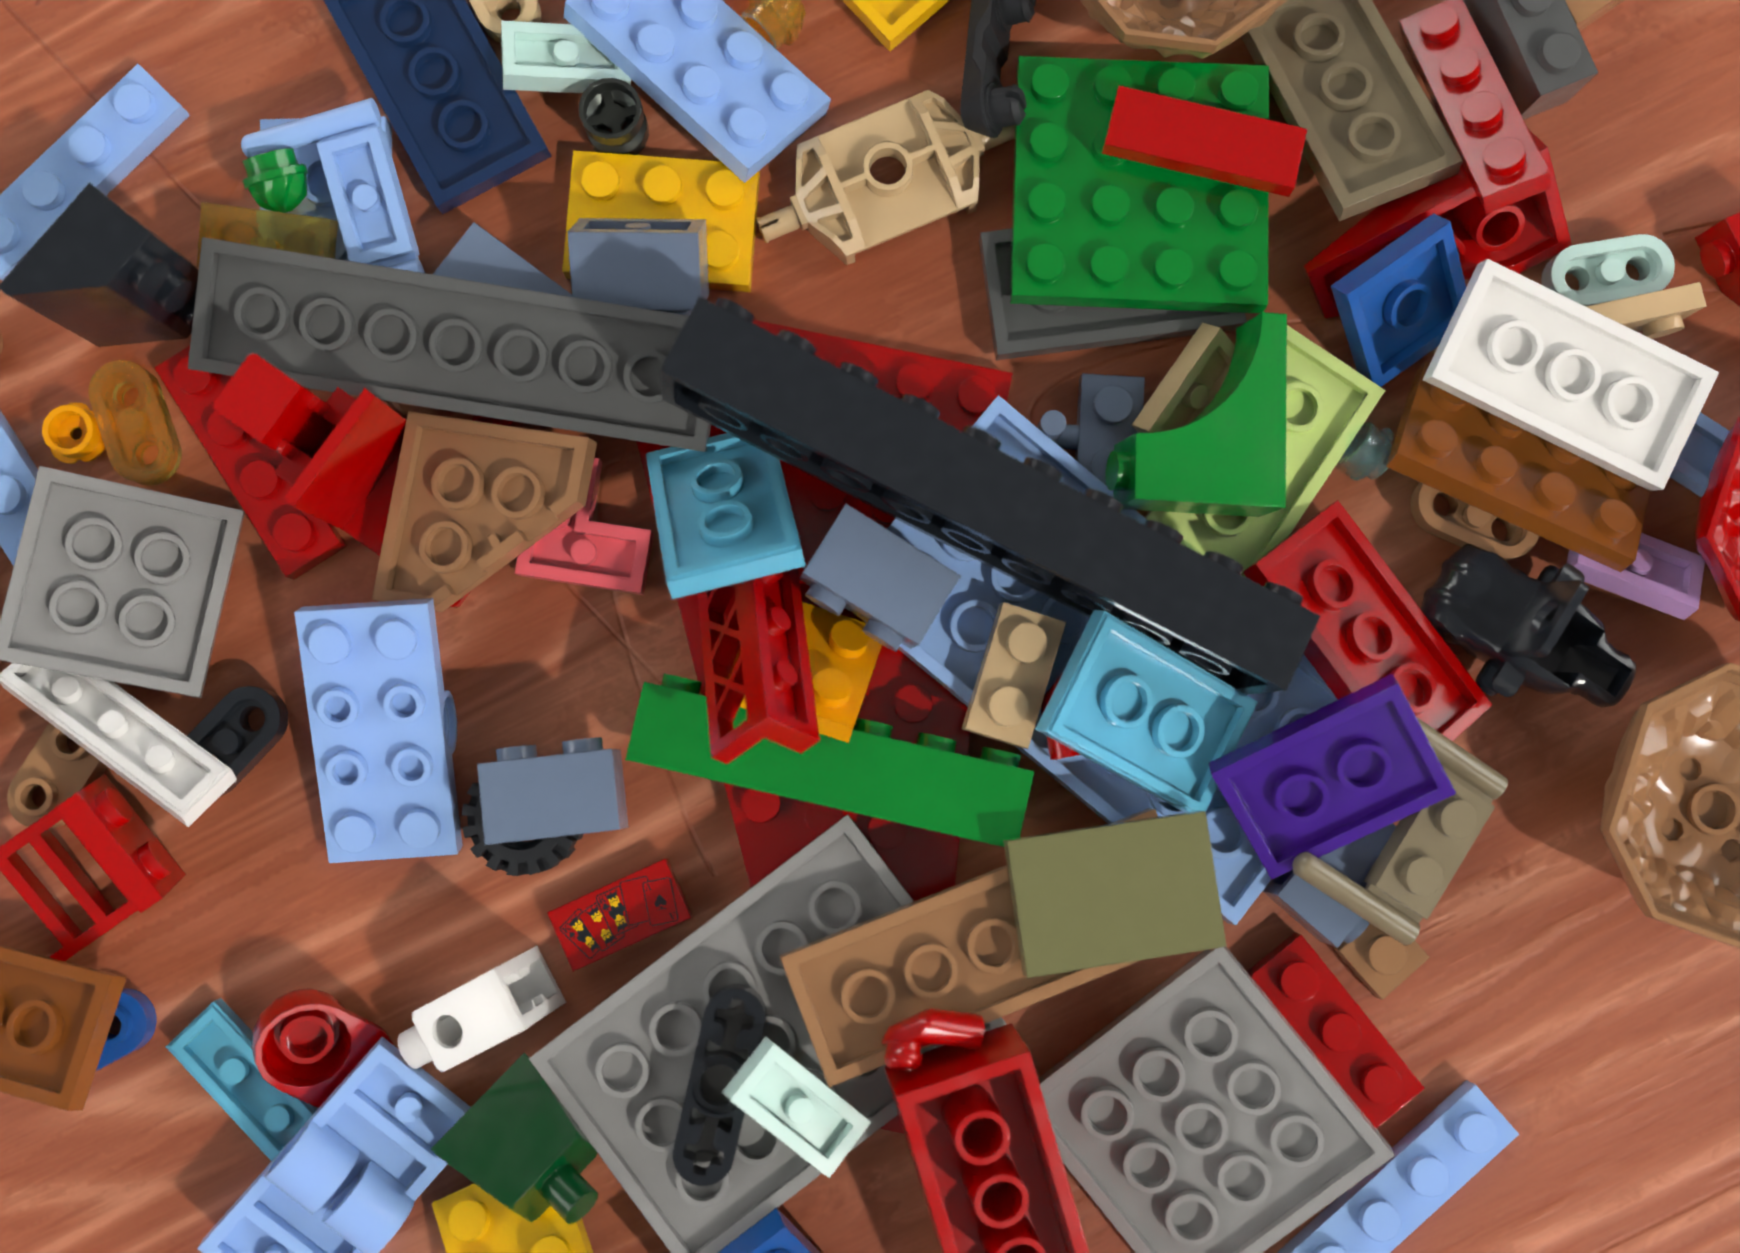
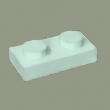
(551, 58)
(796, 1107)

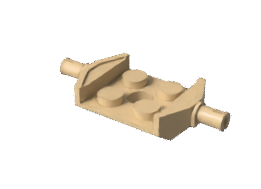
(853, 210)

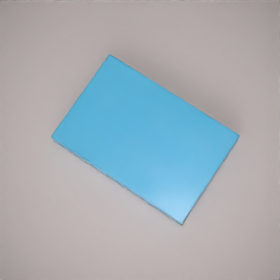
(721, 515)
(1145, 713)

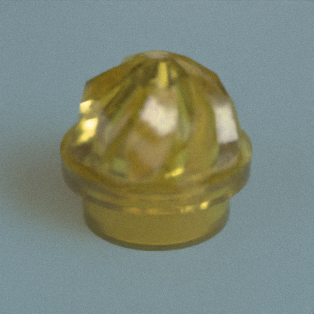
(776, 20)

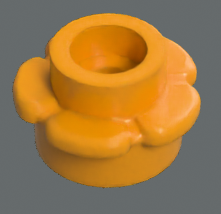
(59, 429)

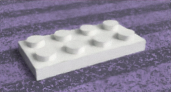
(1570, 375)

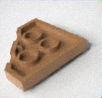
(473, 502)

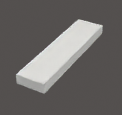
(124, 737)

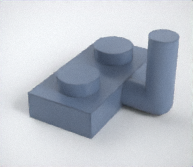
(1103, 419)

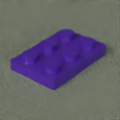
(1332, 776)

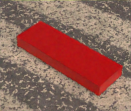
(1204, 141)

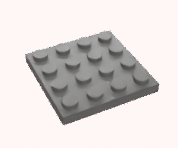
(1207, 1118)

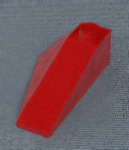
(1510, 236)

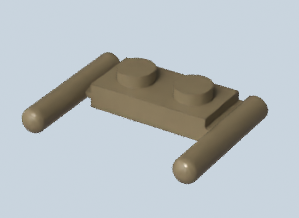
(1421, 850)

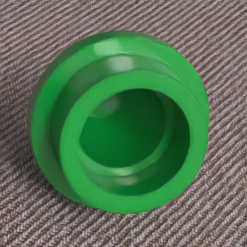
(276, 180)

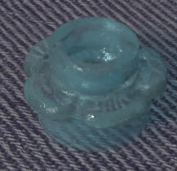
(1368, 452)

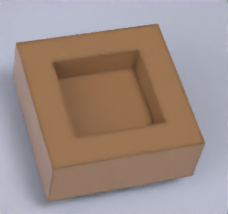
(1381, 960)

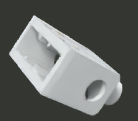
(481, 1013)

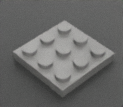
(119, 583)

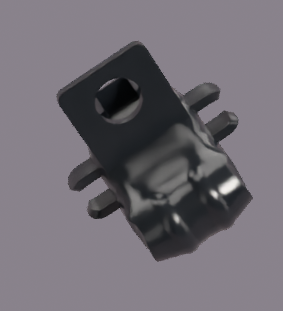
(1526, 628)

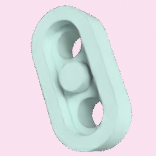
(1602, 269)

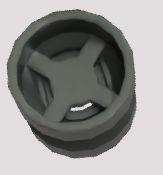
(609, 105)

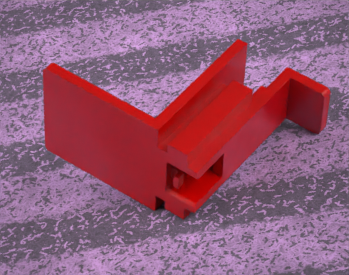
(335, 451)

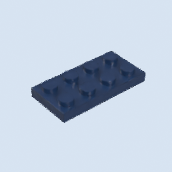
(441, 93)

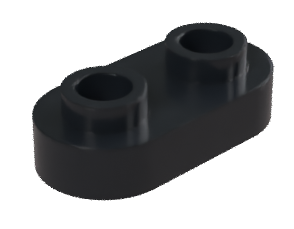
(228, 733)

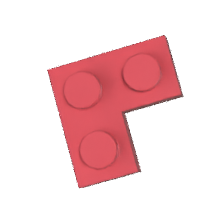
(590, 551)

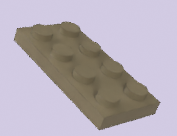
(1357, 97)

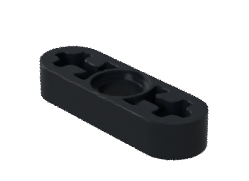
(690, 1128)

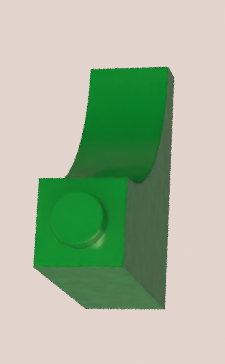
(1230, 453)

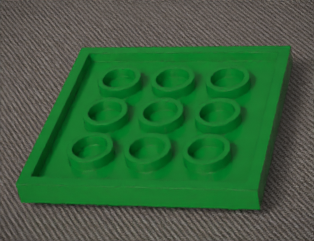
(1122, 229)

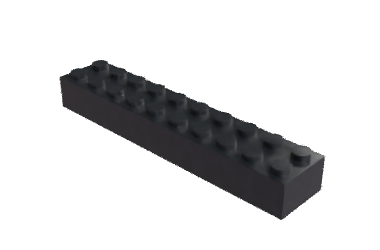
(981, 499)

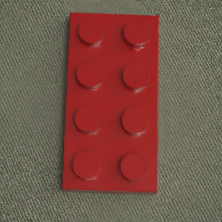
(1369, 622)

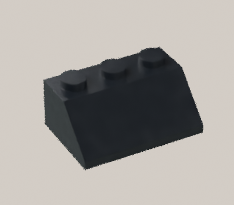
(106, 276)

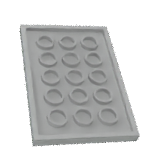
(632, 1055)

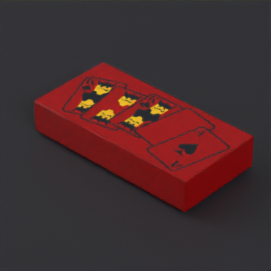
(620, 914)

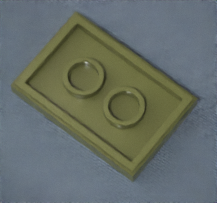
(1114, 893)

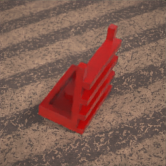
(119, 845)

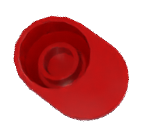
(310, 1043)

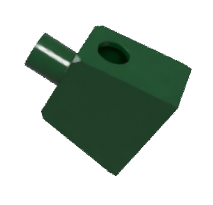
(523, 1147)

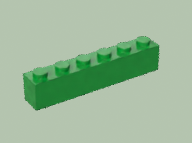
(868, 776)

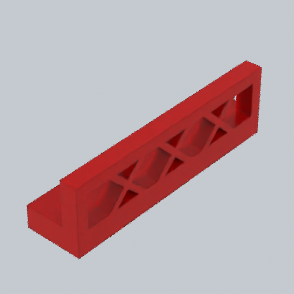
(769, 672)

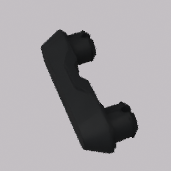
(984, 100)

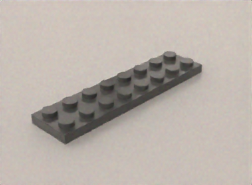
(440, 342)

